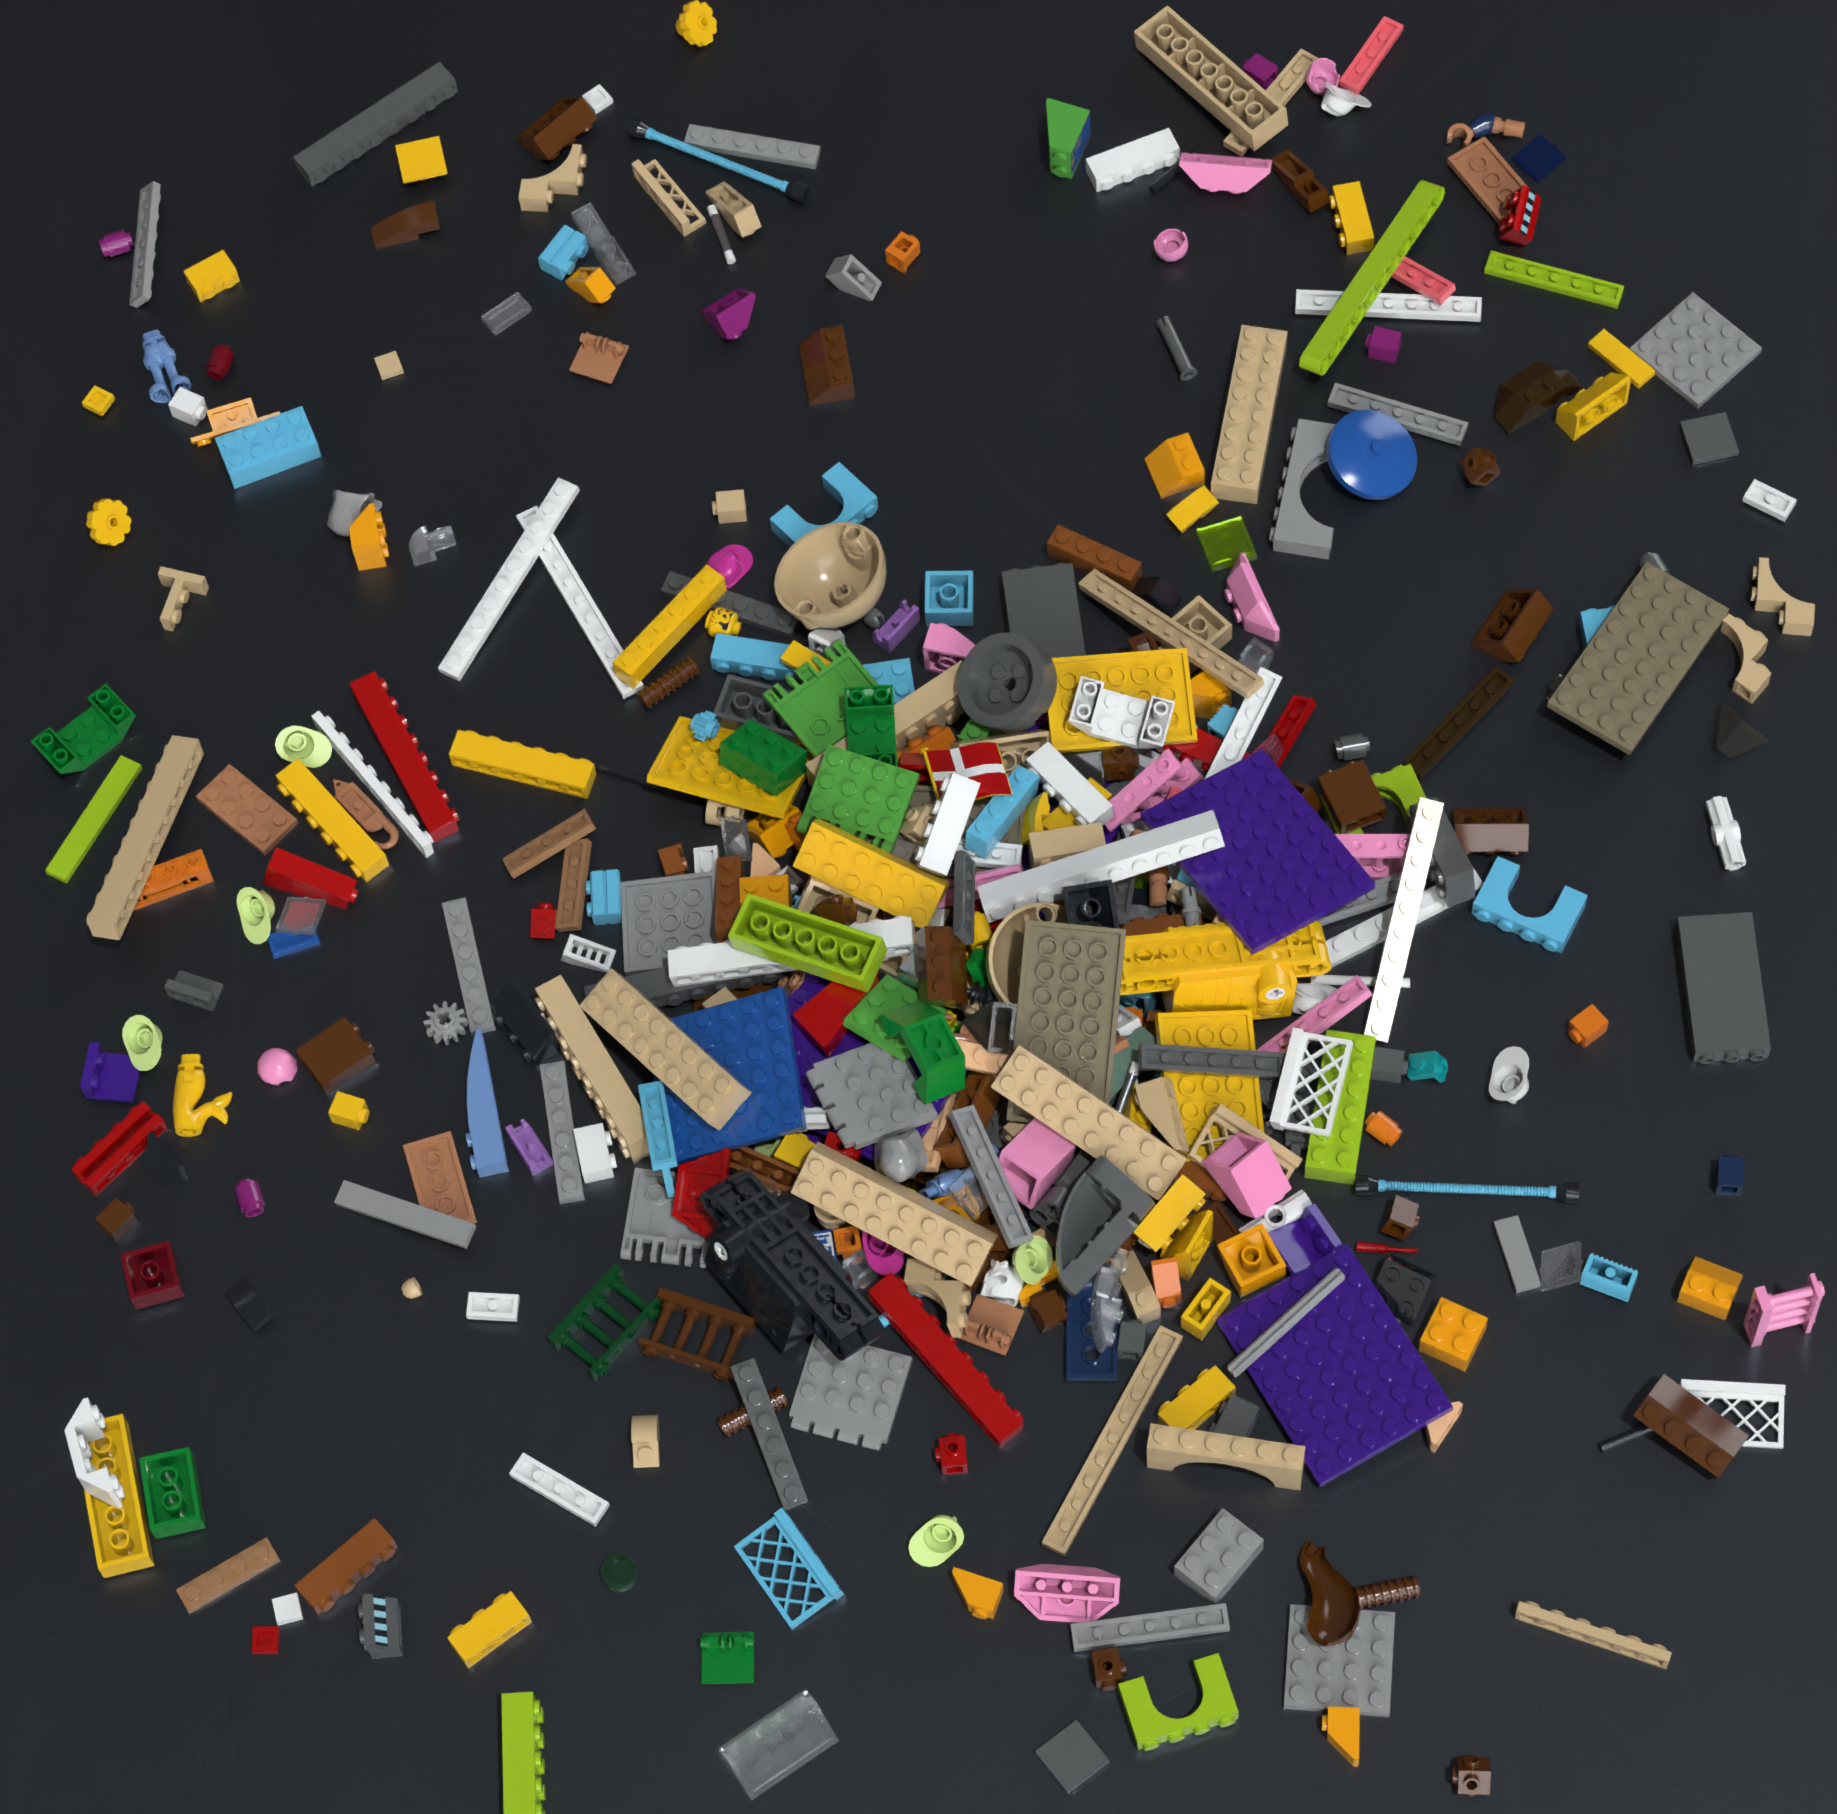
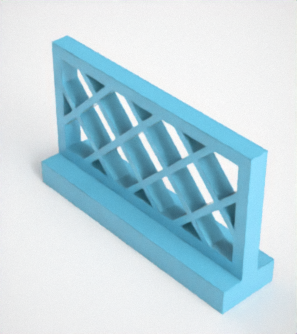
(658, 1131)
(807, 1556)

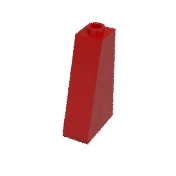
(309, 879)
(825, 1012)

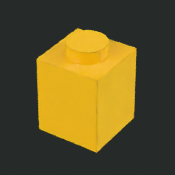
(348, 1111)

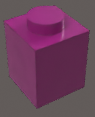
(1260, 70)
(1383, 344)

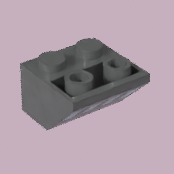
(381, 1626)

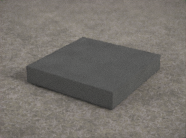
(1709, 438)
(1072, 1756)

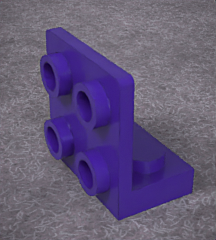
(109, 1076)
(1305, 1240)

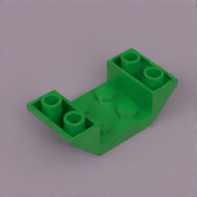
(871, 722)
(88, 735)
(931, 1047)

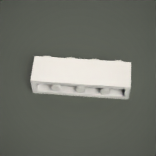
(1132, 160)
(1069, 787)
(947, 825)

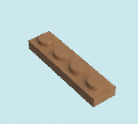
(549, 843)
(573, 886)
(228, 1575)

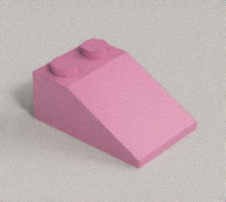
(944, 647)

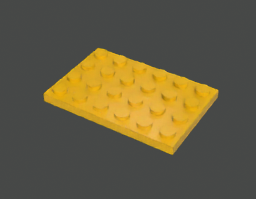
(1135, 674)
(695, 769)
(1201, 1092)

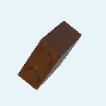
(1351, 797)
(336, 1055)

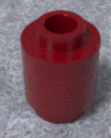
(219, 362)

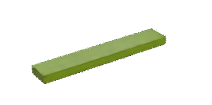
(1554, 279)
(93, 819)

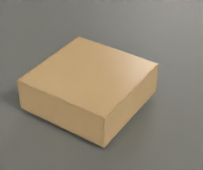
(388, 365)

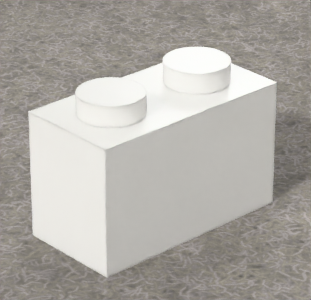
(594, 1153)

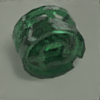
(619, 1572)

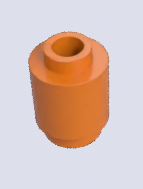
(1383, 1128)

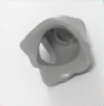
(347, 508)
(900, 1156)

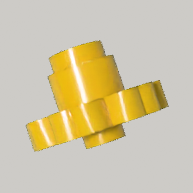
(697, 23)
(108, 522)

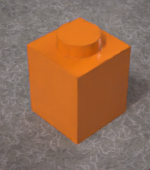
(1587, 1026)

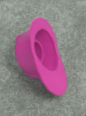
(732, 563)
(880, 1255)

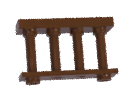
(693, 1310)

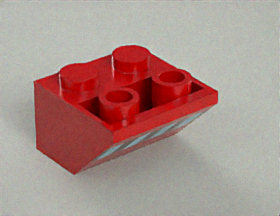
(1520, 216)

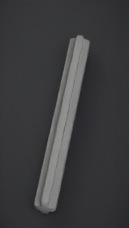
(1285, 1322)

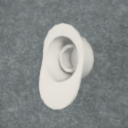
(1341, 101)
(1309, 995)
(1509, 1075)

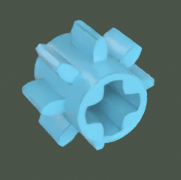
(705, 726)

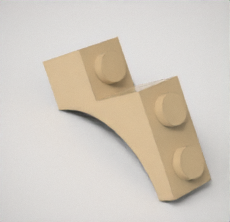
(539, 192)
(1794, 615)
(1750, 645)
(950, 1294)

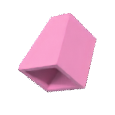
(1035, 1161)
(1248, 1174)

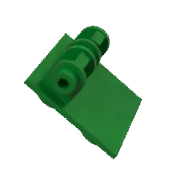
(727, 1657)

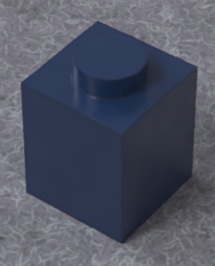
(1729, 1175)

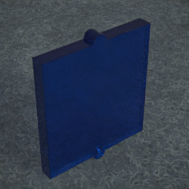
(1539, 158)

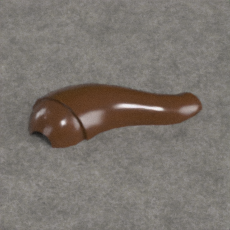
(1334, 1601)

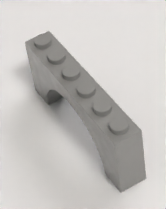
(1295, 528)

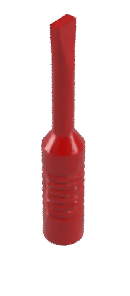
(1381, 1248)

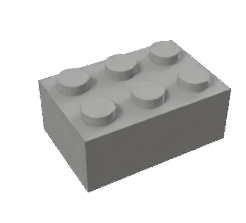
(1218, 1557)

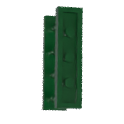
(597, 1299)

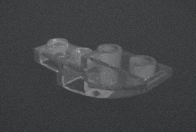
(602, 244)
(1104, 1302)

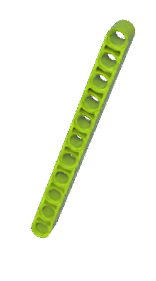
(1371, 278)

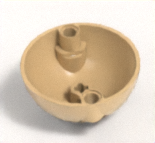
(825, 581)
(1006, 948)

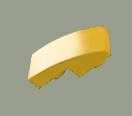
(1192, 508)
(1035, 812)

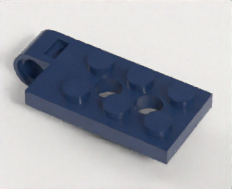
(1078, 1343)

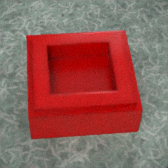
(265, 1640)

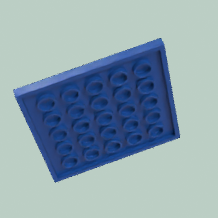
(757, 1047)

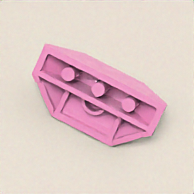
(1224, 172)
(1249, 601)
(1066, 1592)

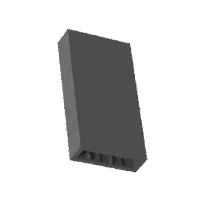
(1045, 608)
(1723, 987)

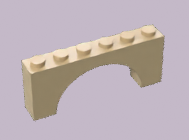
(1275, 1460)

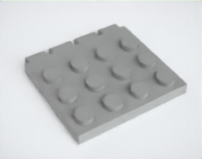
(869, 1095)
(850, 1395)

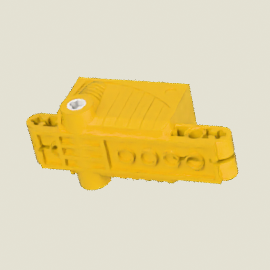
(1213, 970)

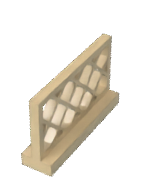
(1233, 1123)

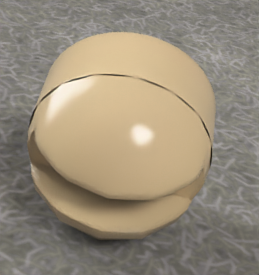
(411, 1288)

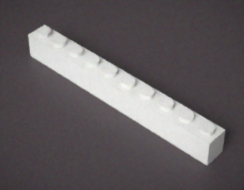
(1107, 862)
(723, 962)

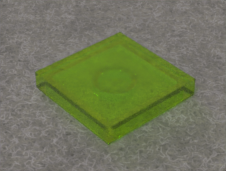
(1224, 542)

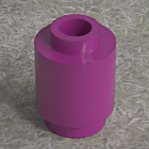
(116, 243)
(249, 1197)

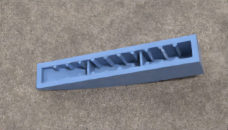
(483, 1116)

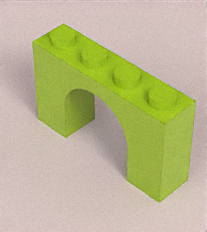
(1398, 786)
(1152, 1727)

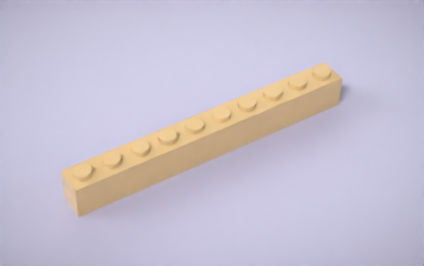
(145, 838)

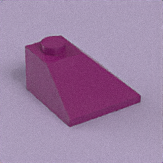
(730, 313)

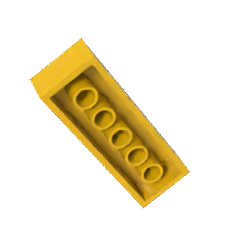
(870, 873)
(119, 1533)

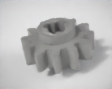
(448, 1030)

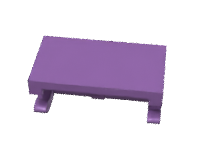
(897, 627)
(529, 1147)

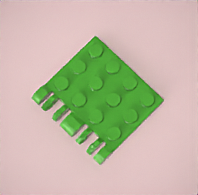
(817, 706)
(860, 797)

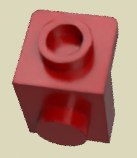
(543, 921)

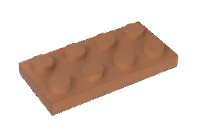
(1486, 175)
(247, 809)
(439, 1176)

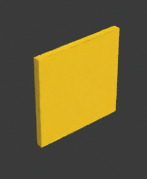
(421, 159)

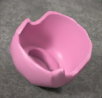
(1319, 72)
(1171, 244)
(276, 1066)

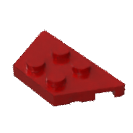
(693, 1180)

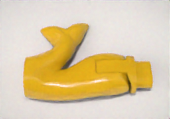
(187, 1092)

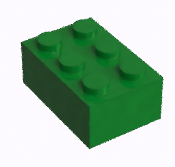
(763, 757)
(172, 1493)

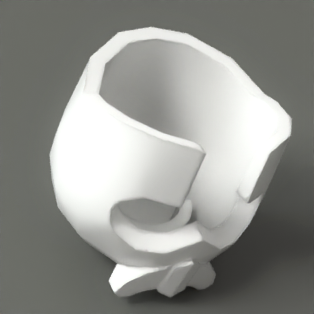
(1002, 1283)

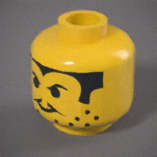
(722, 622)

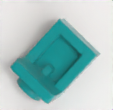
(1427, 1065)

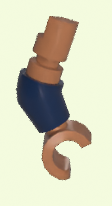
(1484, 125)

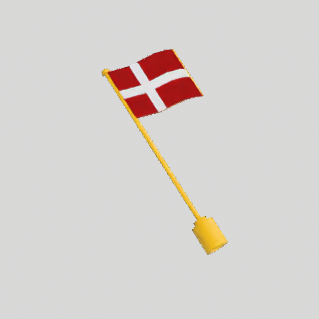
(984, 765)

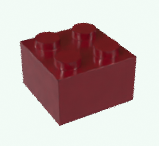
(152, 1275)

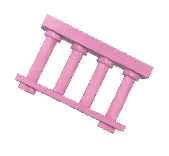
(1152, 788)
(1377, 853)
(1782, 1310)

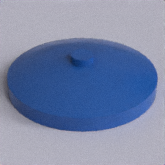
(1371, 454)

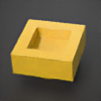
(98, 400)

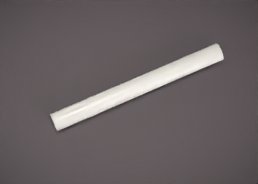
(1341, 980)

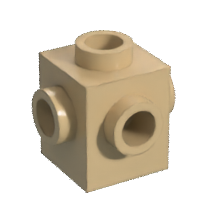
(916, 822)

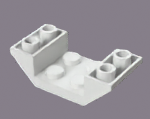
(1120, 716)
(86, 1427)

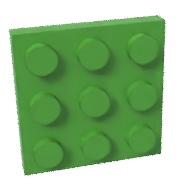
(884, 997)

